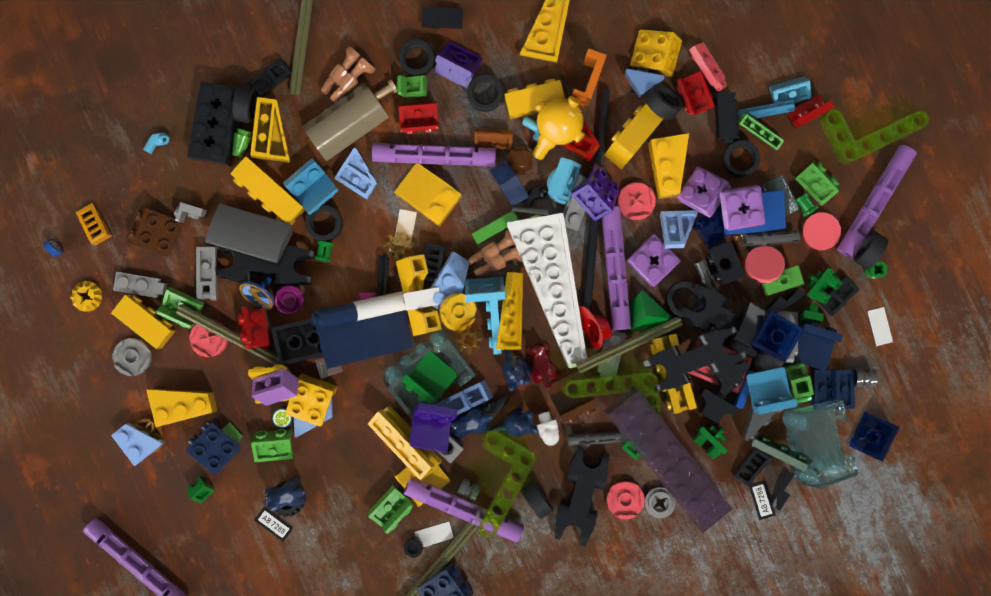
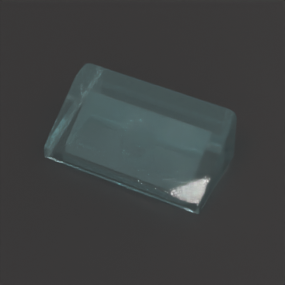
(781, 184)

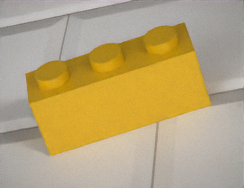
(525, 101)
(143, 321)

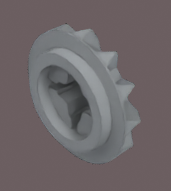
(657, 511)

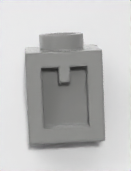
(193, 212)

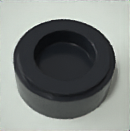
(413, 547)

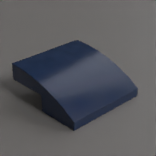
(833, 385)

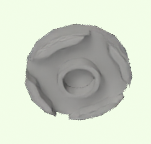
(132, 356)

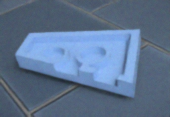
(451, 278)

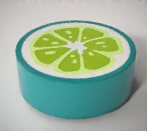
(280, 418)

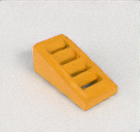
(105, 234)

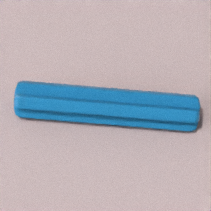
(768, 110)

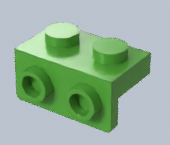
(171, 302)
(390, 509)

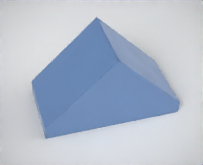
(642, 81)

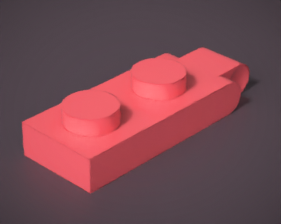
(708, 66)

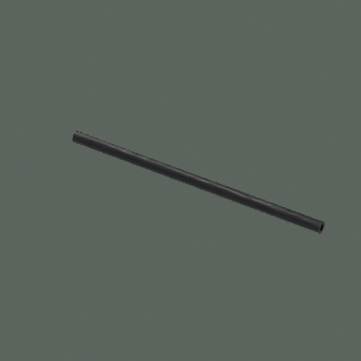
(593, 225)

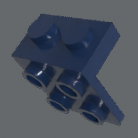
(816, 345)
(212, 447)
(446, 583)

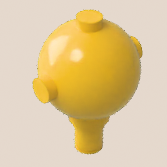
(558, 123)

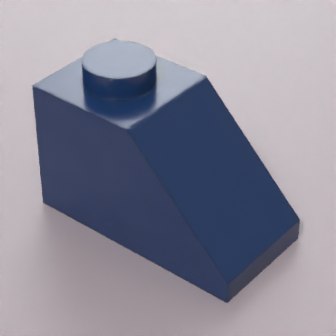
(509, 184)

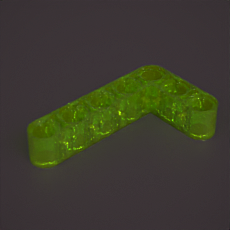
(873, 139)
(618, 387)
(508, 483)

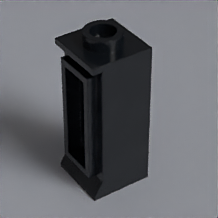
(726, 118)

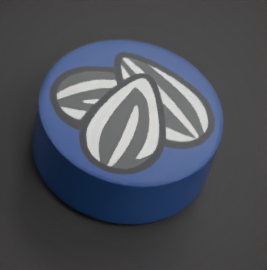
(53, 247)

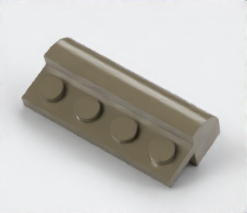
(345, 122)

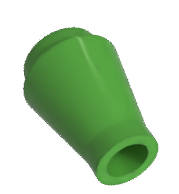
(240, 141)

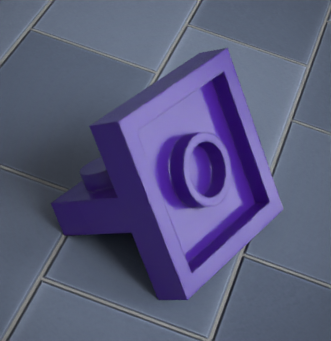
(457, 64)

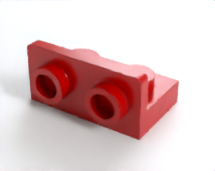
(809, 110)
(254, 328)

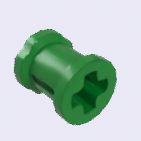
(806, 204)
(321, 244)
(882, 270)

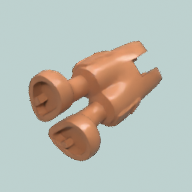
(342, 79)
(492, 256)

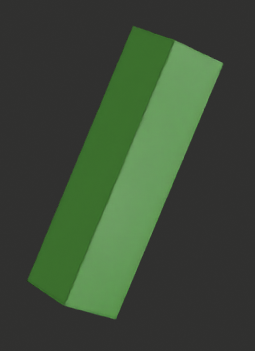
(760, 131)
(494, 228)

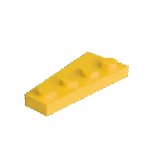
(547, 31)
(511, 315)

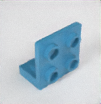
(311, 186)
(770, 391)

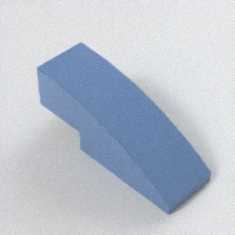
(467, 398)

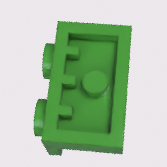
(818, 182)
(272, 445)

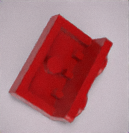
(695, 93)
(418, 117)

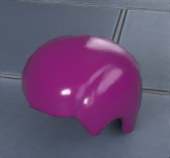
(288, 299)

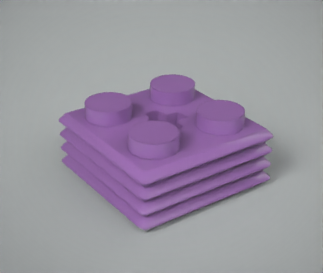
(731, 201)
(703, 202)
(665, 260)

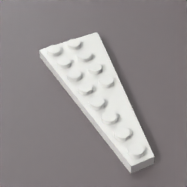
(547, 260)

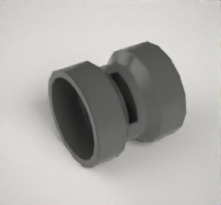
(866, 377)
(468, 490)

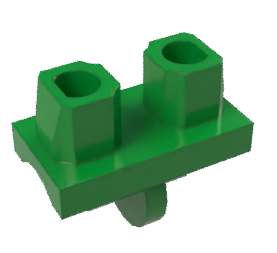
(820, 283)
(715, 448)

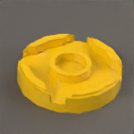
(456, 312)

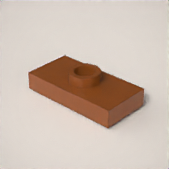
(493, 138)

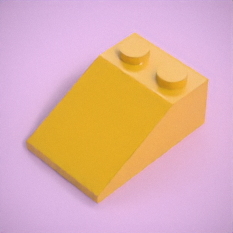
(428, 194)

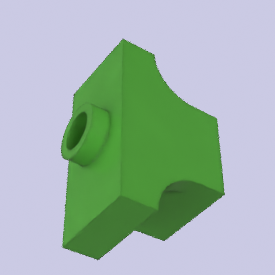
(789, 278)
(799, 382)

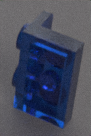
(711, 228)

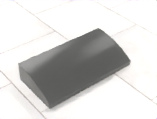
(249, 233)

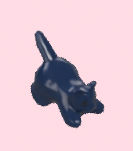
(515, 370)
(473, 422)
(517, 423)
(287, 495)

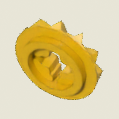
(94, 293)

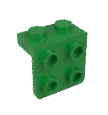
(429, 378)

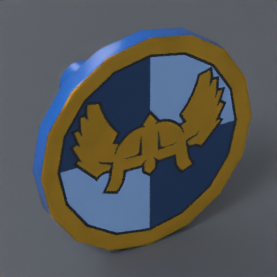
(257, 293)

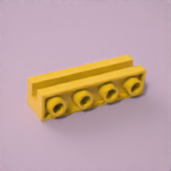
(267, 190)
(680, 397)
(396, 435)

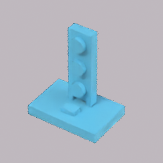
(488, 290)

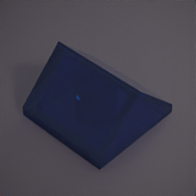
(777, 336)
(873, 436)

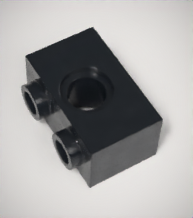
(733, 271)

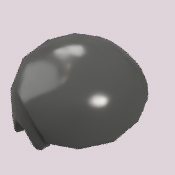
(766, 362)

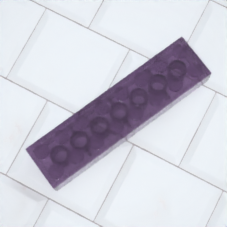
(668, 459)

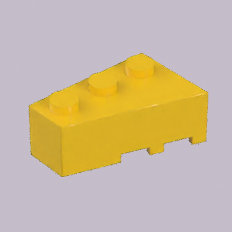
(268, 133)
(633, 135)
(668, 163)
(179, 405)

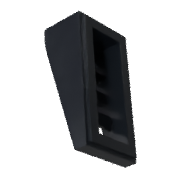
(441, 249)
(758, 468)

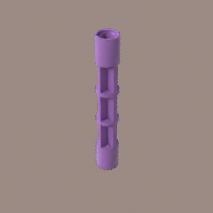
(433, 154)
(876, 201)
(616, 270)
(459, 507)
(130, 559)

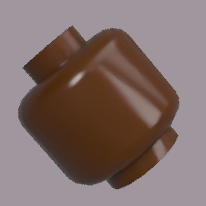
(520, 160)

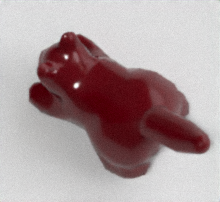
(542, 368)

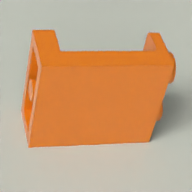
(594, 60)

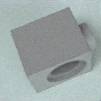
(452, 454)

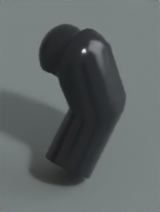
(534, 194)
(495, 407)

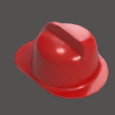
(595, 327)

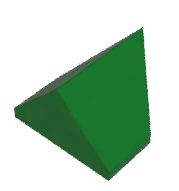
(645, 313)

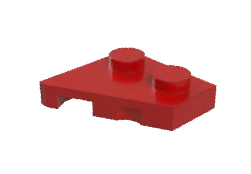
(587, 146)

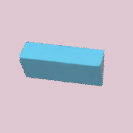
(795, 90)
(564, 179)

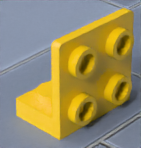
(656, 51)
(312, 400)

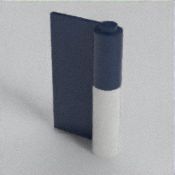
(362, 329)

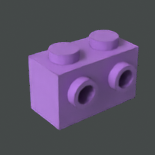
(275, 387)

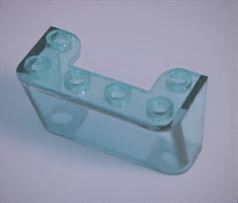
(440, 346)
(815, 433)

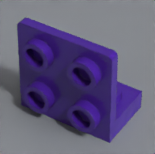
(597, 194)
(431, 427)

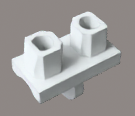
(548, 429)

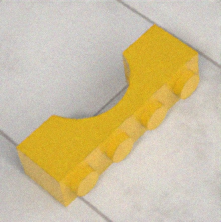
(412, 275)

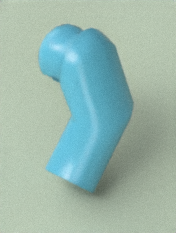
(532, 124)
(156, 140)

